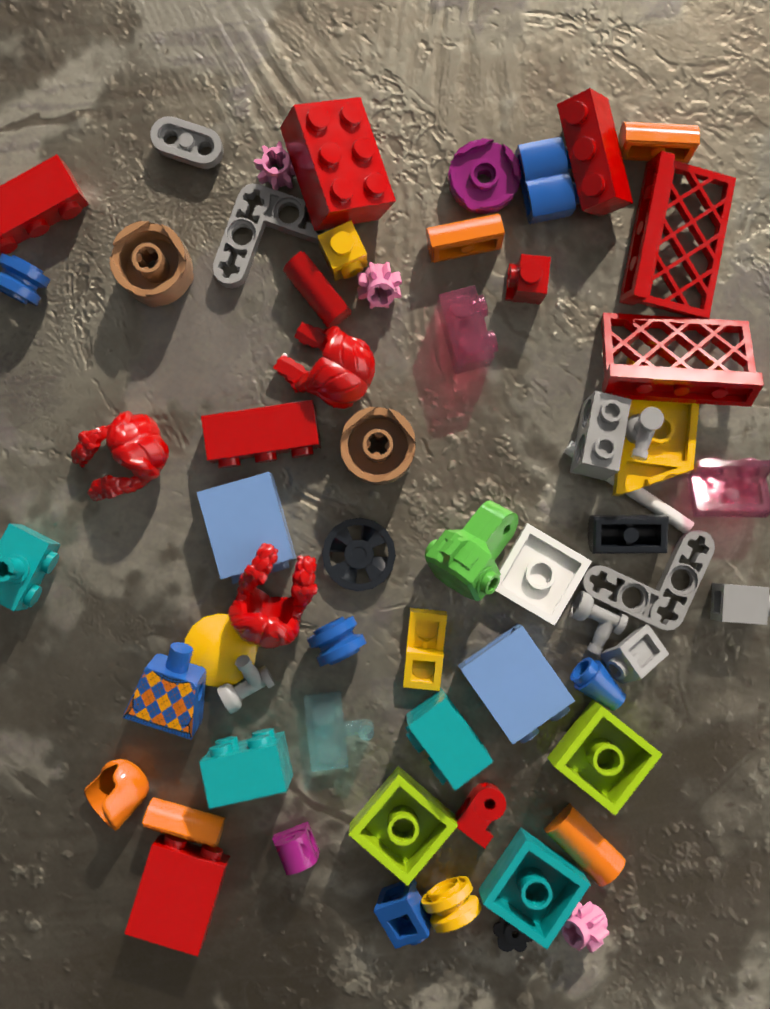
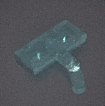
(328, 731)

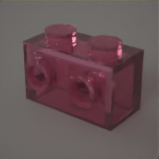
(465, 329)

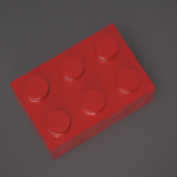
(337, 162)

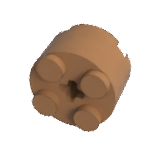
(130, 261)
(382, 425)

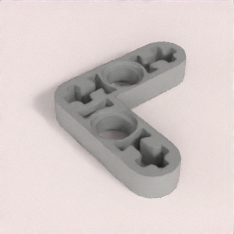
(265, 215)
(653, 598)

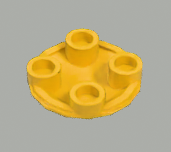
(217, 648)

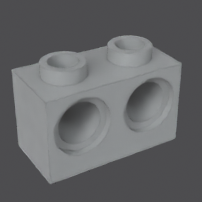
(600, 435)

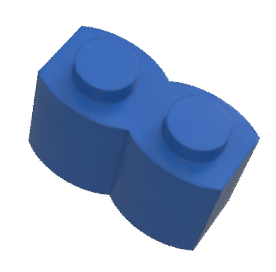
(546, 180)

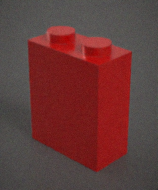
(177, 894)

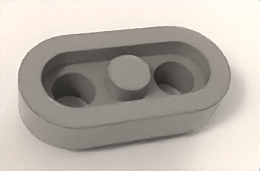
(189, 142)

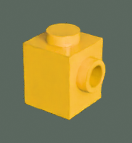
(343, 251)

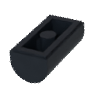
(628, 534)

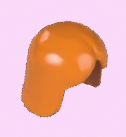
(117, 792)

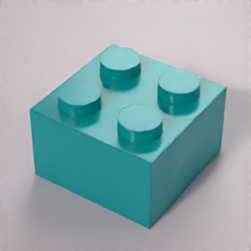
(449, 740)
(246, 768)
(533, 888)

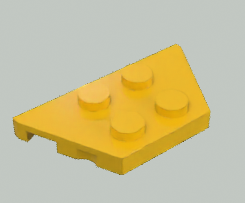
(669, 452)

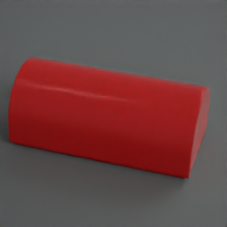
(316, 290)

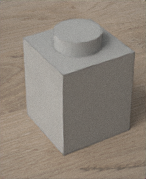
(740, 604)

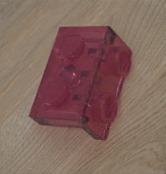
(730, 488)

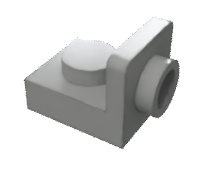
(634, 655)

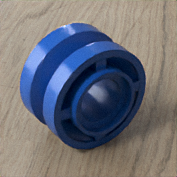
(21, 279)
(336, 641)

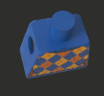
(170, 693)

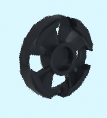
(358, 554)

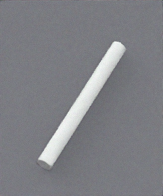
(650, 501)

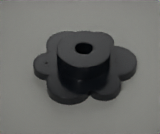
(508, 941)

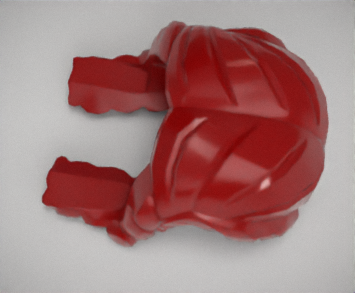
(340, 373)
(133, 444)
(268, 619)

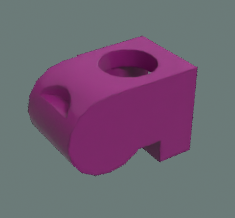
(296, 848)

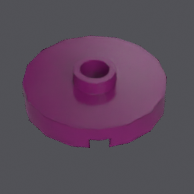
(484, 158)

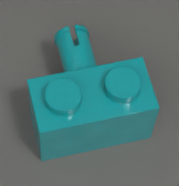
(23, 564)

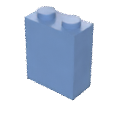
(241, 519)
(517, 684)

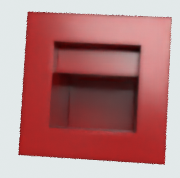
(528, 279)

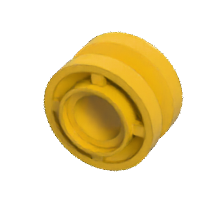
(451, 904)

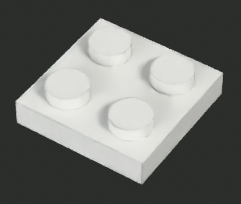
(541, 574)

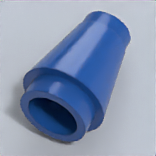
(596, 682)

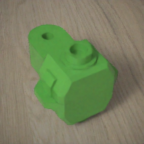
(467, 555)

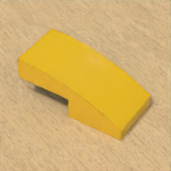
(424, 649)

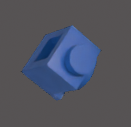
(403, 914)

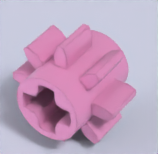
(275, 177)
(379, 285)
(585, 927)

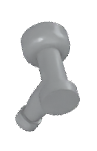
(641, 430)
(584, 607)
(255, 680)

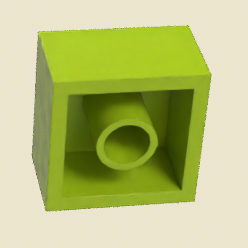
(604, 757)
(402, 825)

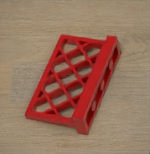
(650, 225)
(680, 381)

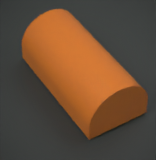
(646, 140)
(465, 238)
(184, 822)
(586, 845)

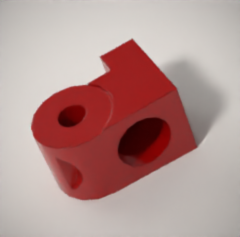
(478, 810)

